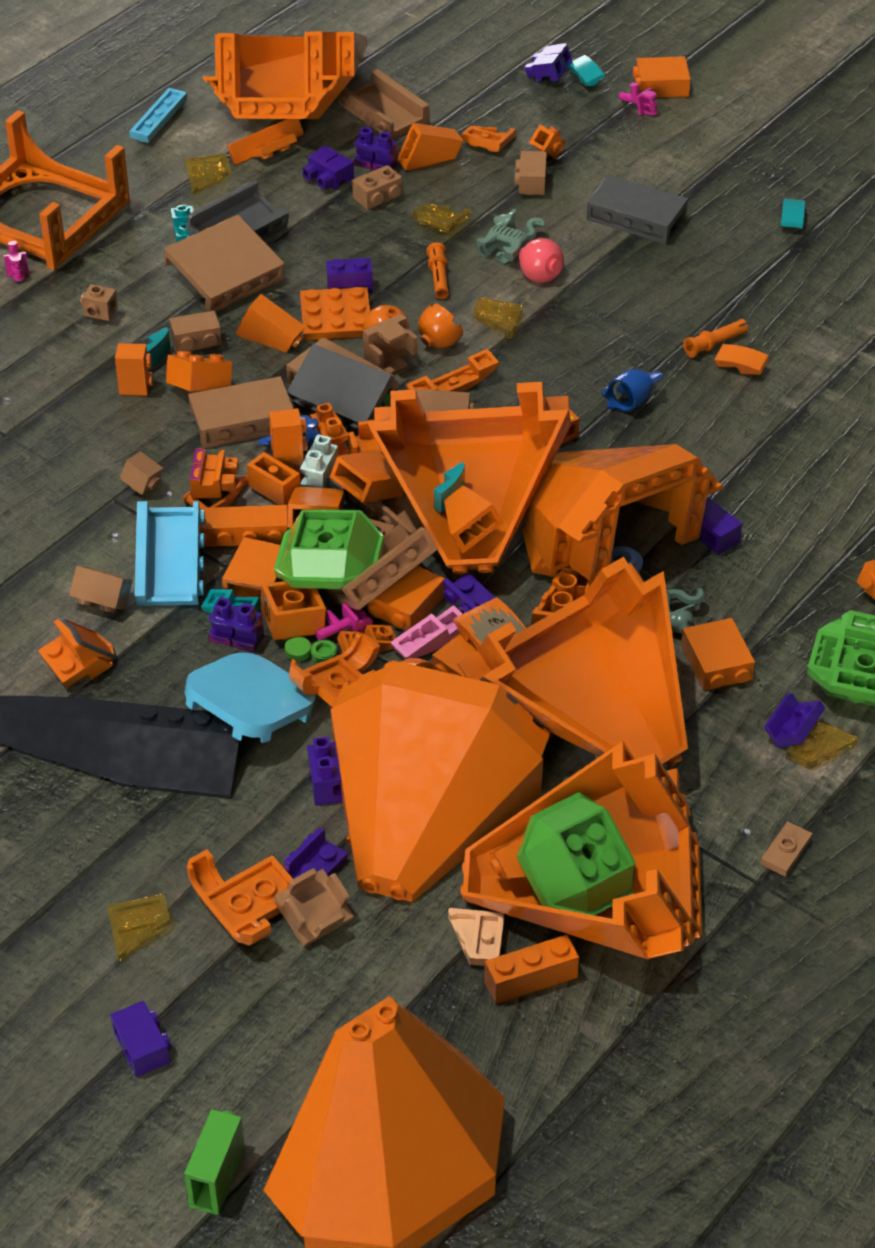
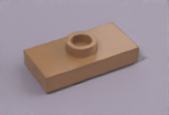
(786, 849)

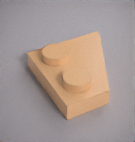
(478, 933)

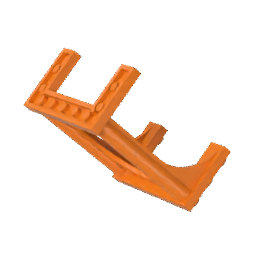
(30, 159)

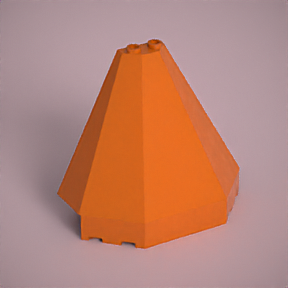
(284, 73)
(502, 453)
(583, 490)
(596, 668)
(428, 771)
(654, 823)
(389, 1138)

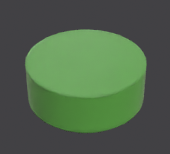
(298, 649)
(322, 651)

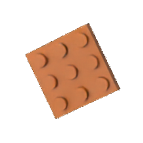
(334, 312)

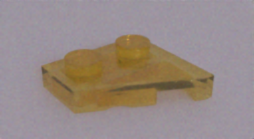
(206, 170)
(440, 216)
(498, 314)
(820, 745)
(137, 922)

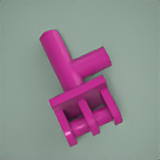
(645, 101)
(16, 262)
(352, 619)

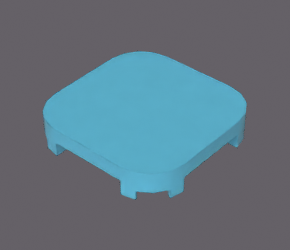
(248, 695)

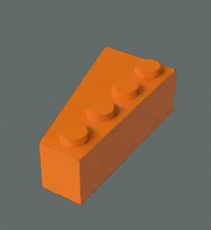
(564, 589)

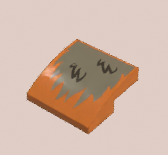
(485, 619)

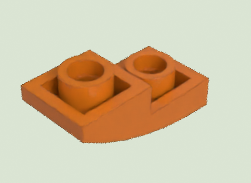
(745, 359)
(379, 633)

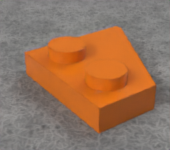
(488, 137)

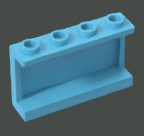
(169, 555)

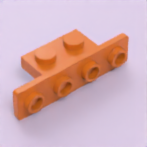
(266, 141)

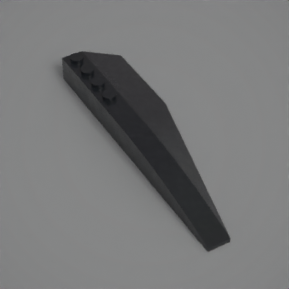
(126, 742)

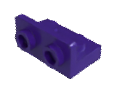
(466, 593)
(793, 721)
(317, 854)

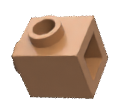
(141, 473)

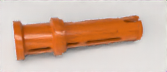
(438, 264)
(708, 340)

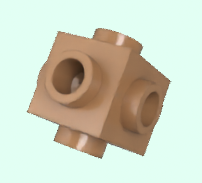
(99, 302)

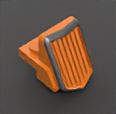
(77, 653)

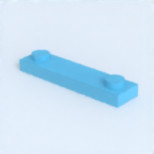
(158, 115)

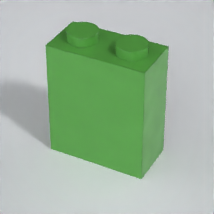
(214, 1161)

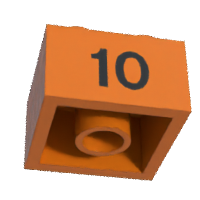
(292, 610)

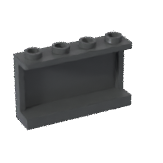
(248, 205)
(636, 208)
(341, 381)

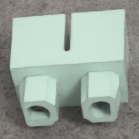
(319, 463)

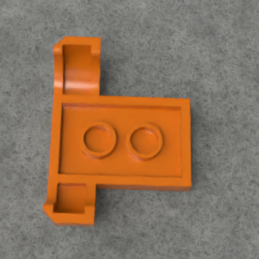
(330, 675)
(242, 901)

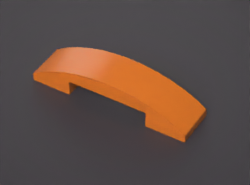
(478, 368)

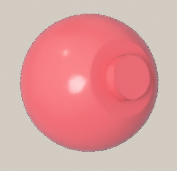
(541, 260)

